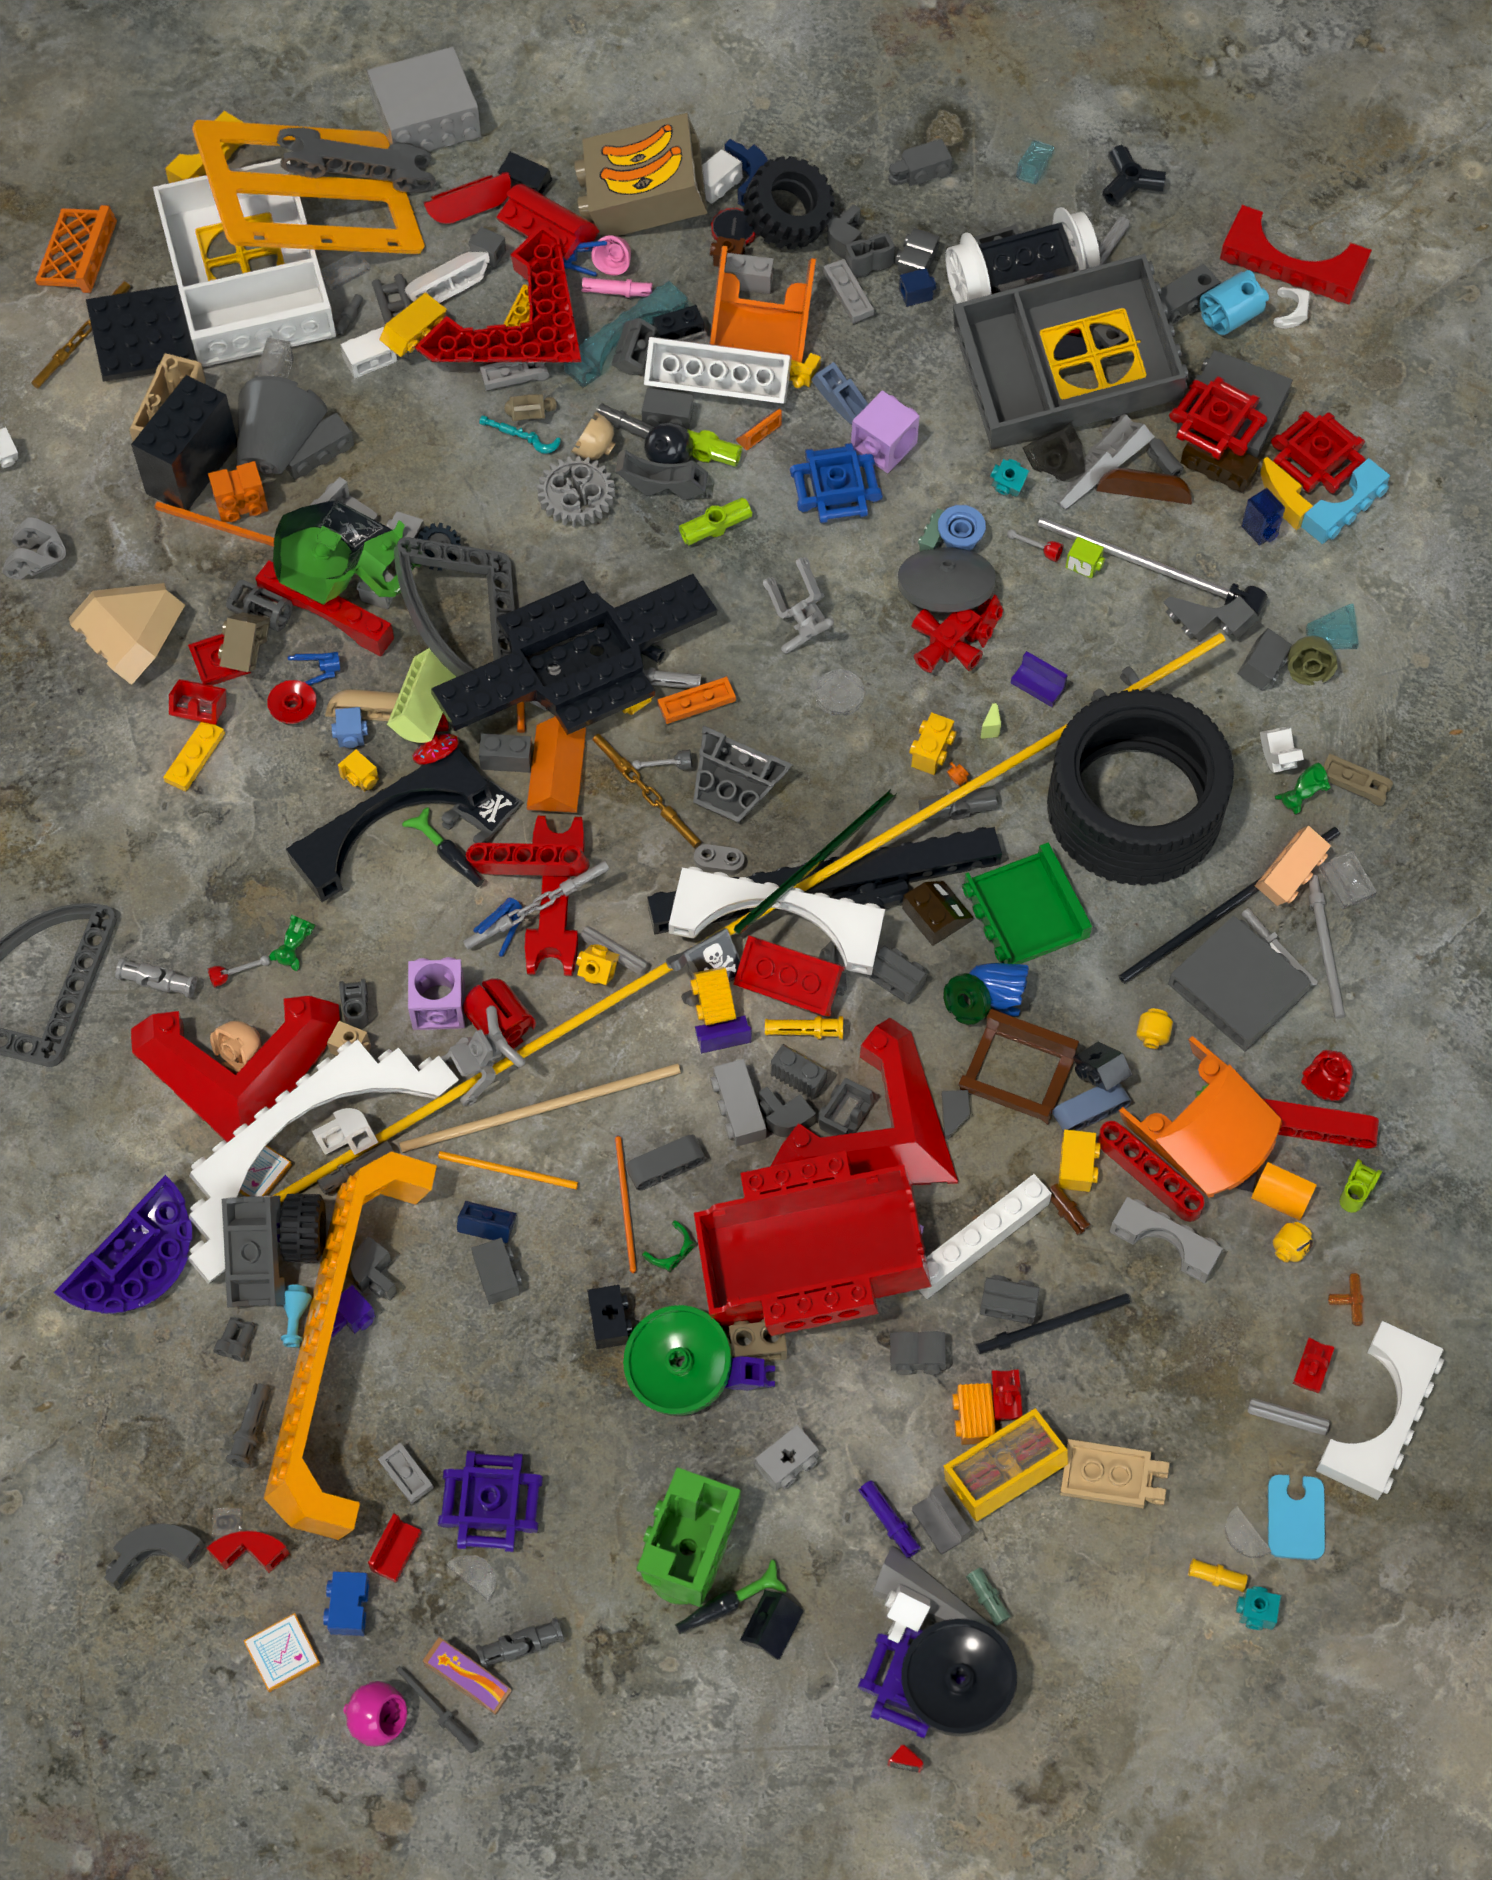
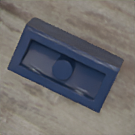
(485, 1221)

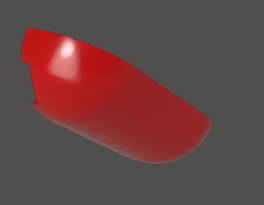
(469, 198)

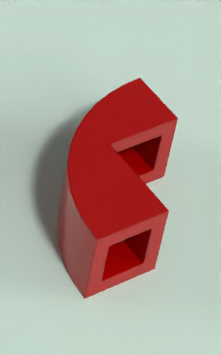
(261, 1546)

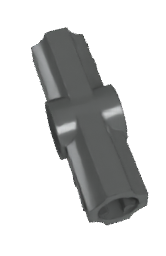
(976, 801)

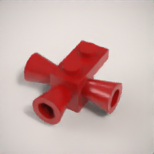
(947, 639)

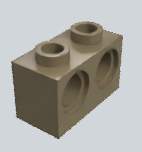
(758, 1347)

